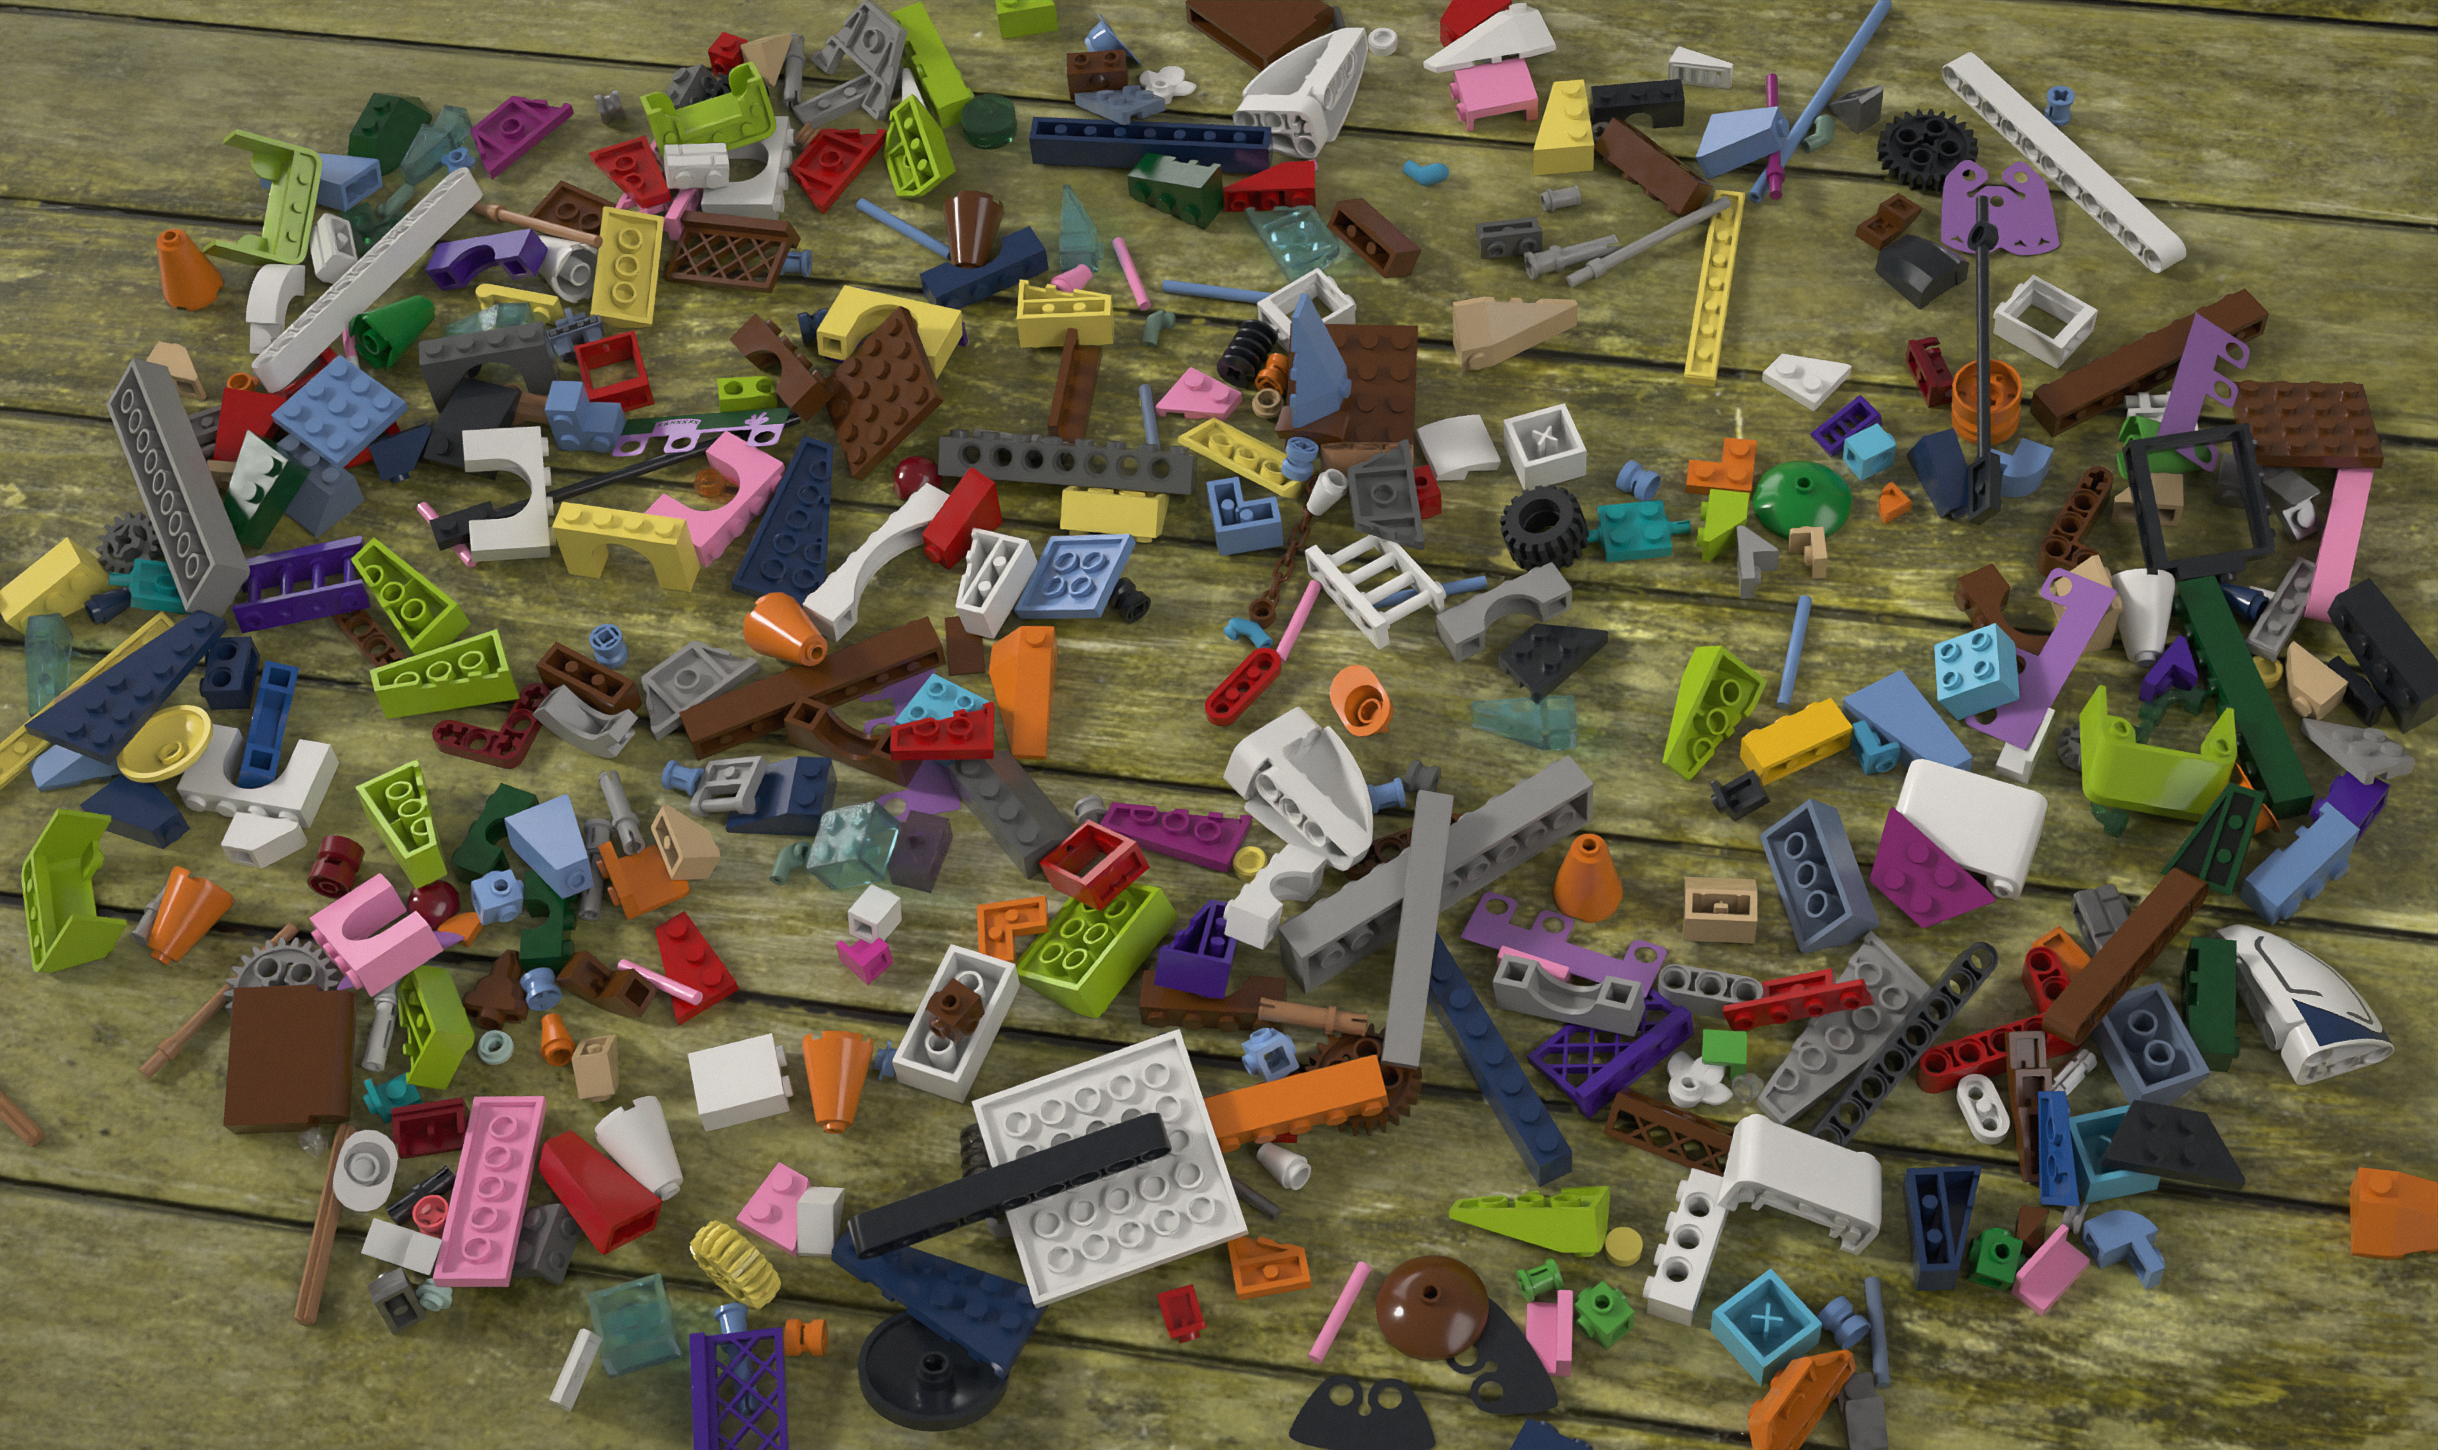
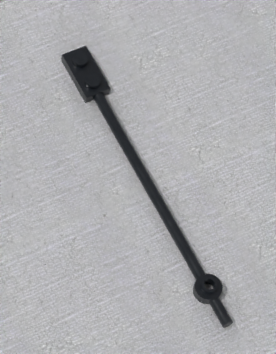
(1984, 473)
(454, 527)

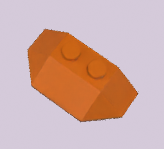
(1798, 1400)

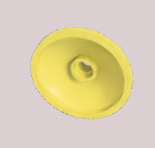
(167, 744)

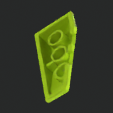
(1710, 702)

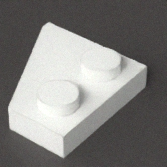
(1806, 379)

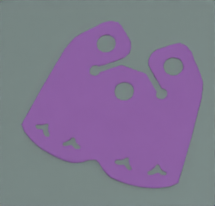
(2017, 218)

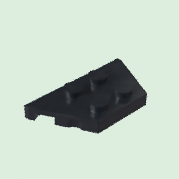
(1549, 655)
(2173, 1146)

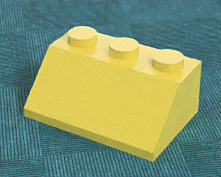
(1113, 512)

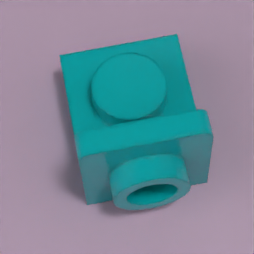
(390, 1095)

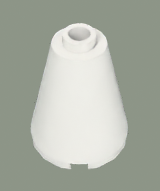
(569, 268)
(2145, 613)
(642, 1146)

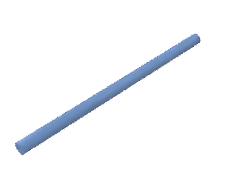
(1824, 93)

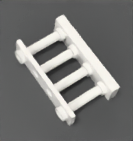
(1359, 605)

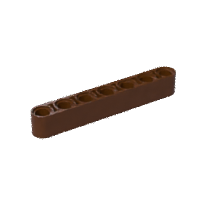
(2125, 957)

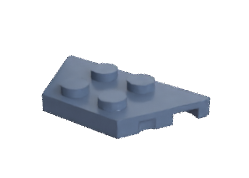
(1121, 104)

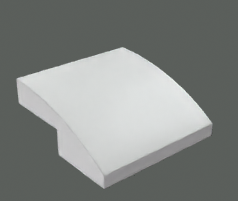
(1457, 447)
(575, 1370)

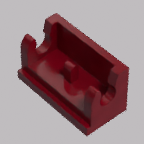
(1929, 371)
(430, 1127)

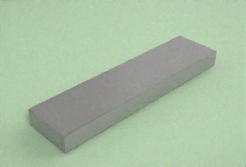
(837, 101)
(2282, 612)

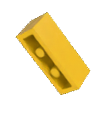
(1796, 741)

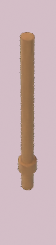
(500, 214)
(171, 1047)

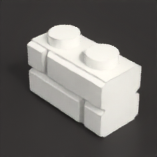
(696, 166)
(332, 248)

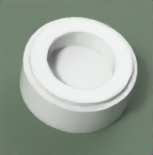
(1382, 41)

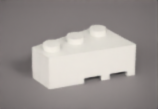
(993, 580)

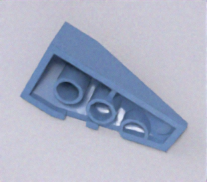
(1316, 367)
(66, 768)

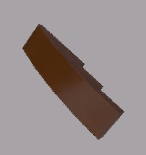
(2026, 1076)

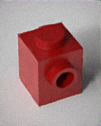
(726, 53)
(1427, 492)

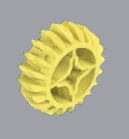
(735, 1265)

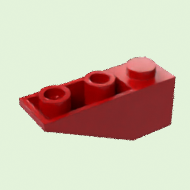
(1281, 185)

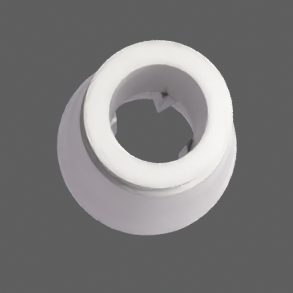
(1327, 491)
(1285, 1166)

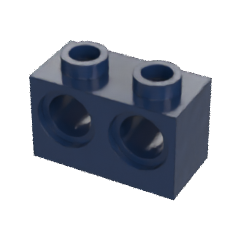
(230, 673)

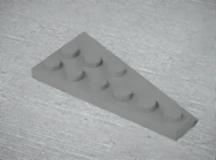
(1843, 1041)

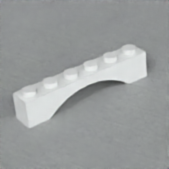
(836, 601)

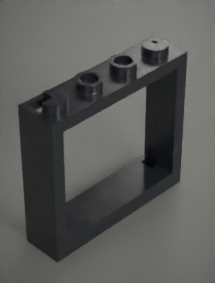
(2144, 502)

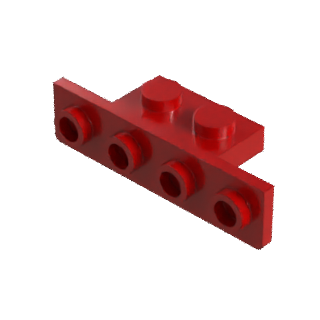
(1798, 998)

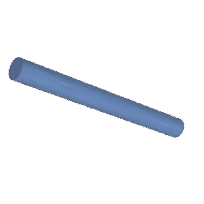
(904, 228)
(1214, 291)
(1450, 588)
(1794, 653)

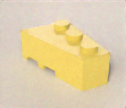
(1048, 314)

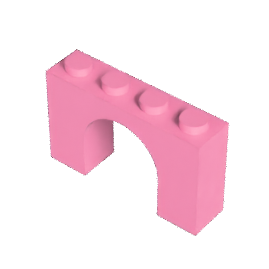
(758, 480)
(381, 959)

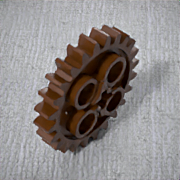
(1398, 1095)

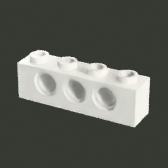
(1680, 1299)

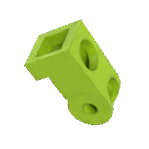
(746, 393)

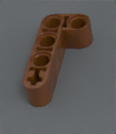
(2065, 539)

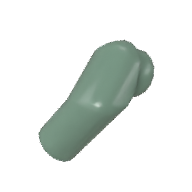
(1823, 135)
(395, 202)
(1156, 323)
(789, 859)

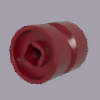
(335, 866)

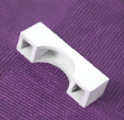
(1258, 909)

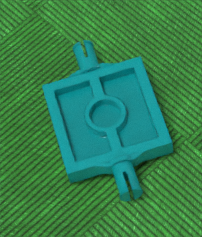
(1635, 531)
(150, 586)

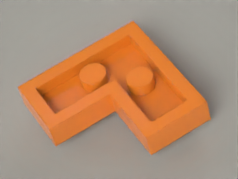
(1731, 474)
(1005, 920)

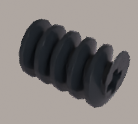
(1246, 352)

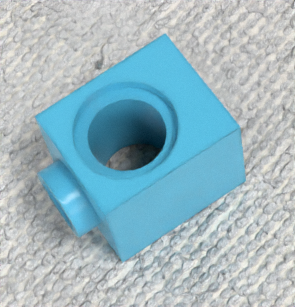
(1869, 451)

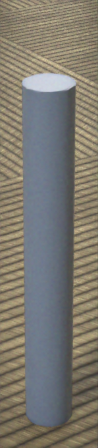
(1149, 416)
(1877, 1332)

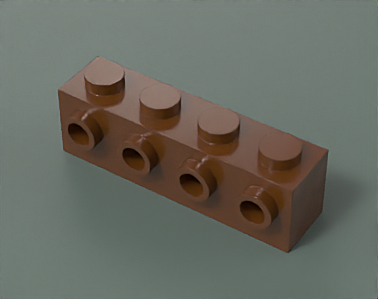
(1652, 167)

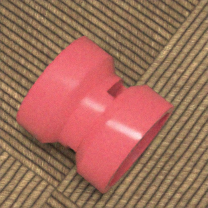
(431, 1215)

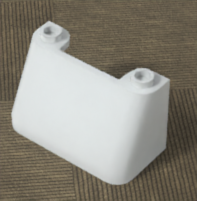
(1976, 821)
(1805, 1179)

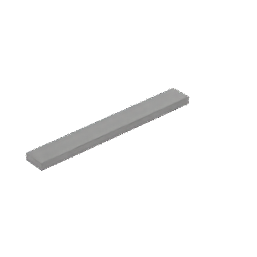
(1417, 930)

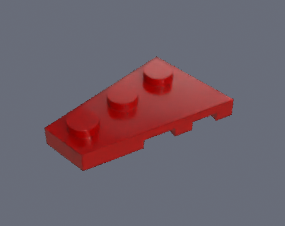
(634, 171)
(950, 738)
(694, 964)

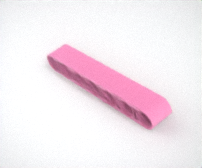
(2339, 540)

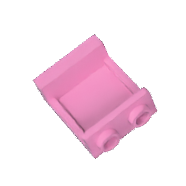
(1494, 90)

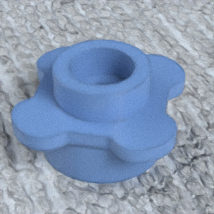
(458, 159)
(884, 1061)

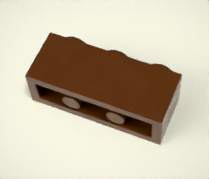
(1373, 238)
(588, 680)

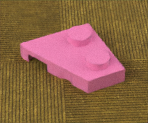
(1199, 397)
(773, 1209)

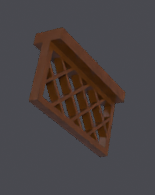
(738, 232)

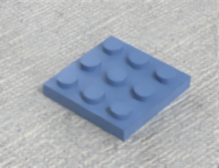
(339, 412)
(1075, 576)

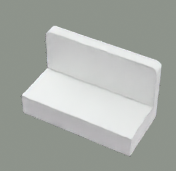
(2020, 763)

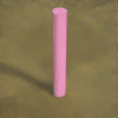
(1131, 273)
(461, 549)
(1298, 619)
(664, 983)
(1339, 1312)

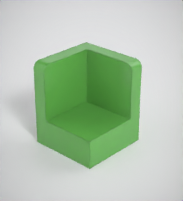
(1725, 1049)

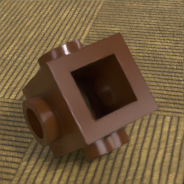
(954, 1011)

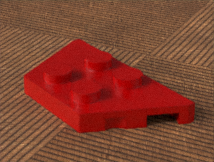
(833, 163)

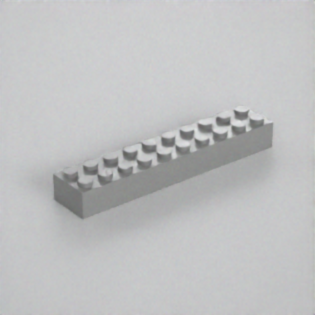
(177, 488)
(1479, 850)

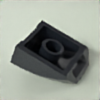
(1920, 269)

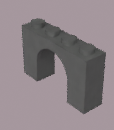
(520, 346)

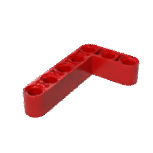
(1983, 1045)

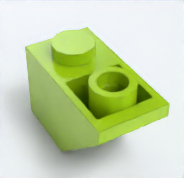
(1722, 516)

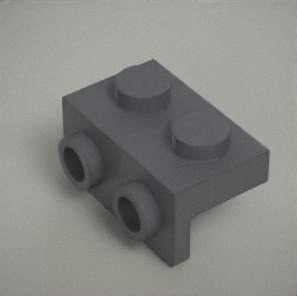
(689, 86)
(1509, 237)
(546, 1243)

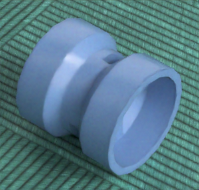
(1300, 454)
(1638, 481)
(608, 646)
(1843, 1322)

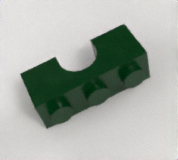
(478, 851)
(550, 943)

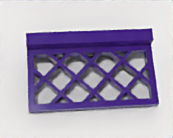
(1626, 1067)
(706, 1384)

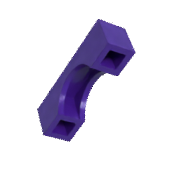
(460, 261)

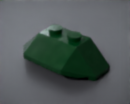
(388, 129)

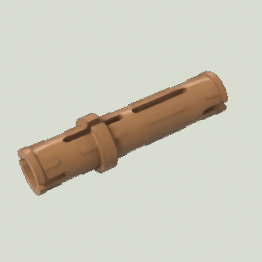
(1313, 1017)

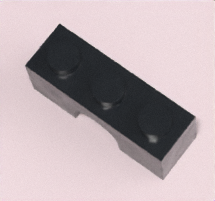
(1659, 99)

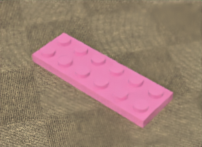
(490, 1192)

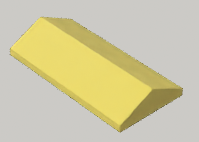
(627, 268)
(1243, 455)

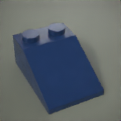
(789, 798)

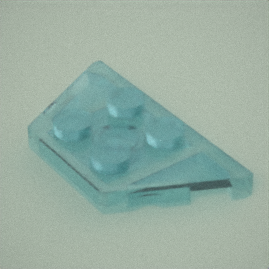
(1295, 239)

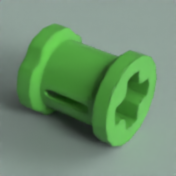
(1539, 1280)

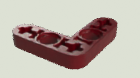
(496, 741)

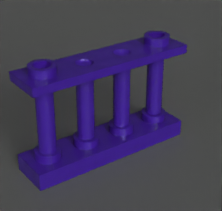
(300, 565)

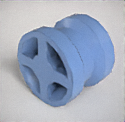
(540, 989)

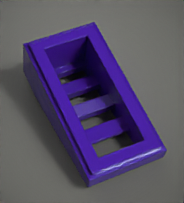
(1856, 407)

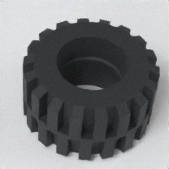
(1538, 510)

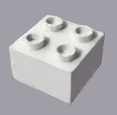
(1544, 447)

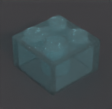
(853, 845)
(635, 1325)

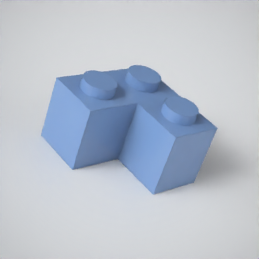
(582, 423)
(1242, 524)

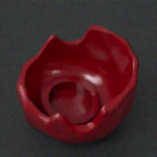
(914, 474)
(434, 902)

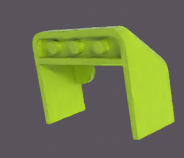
(290, 205)
(2151, 777)
(61, 895)

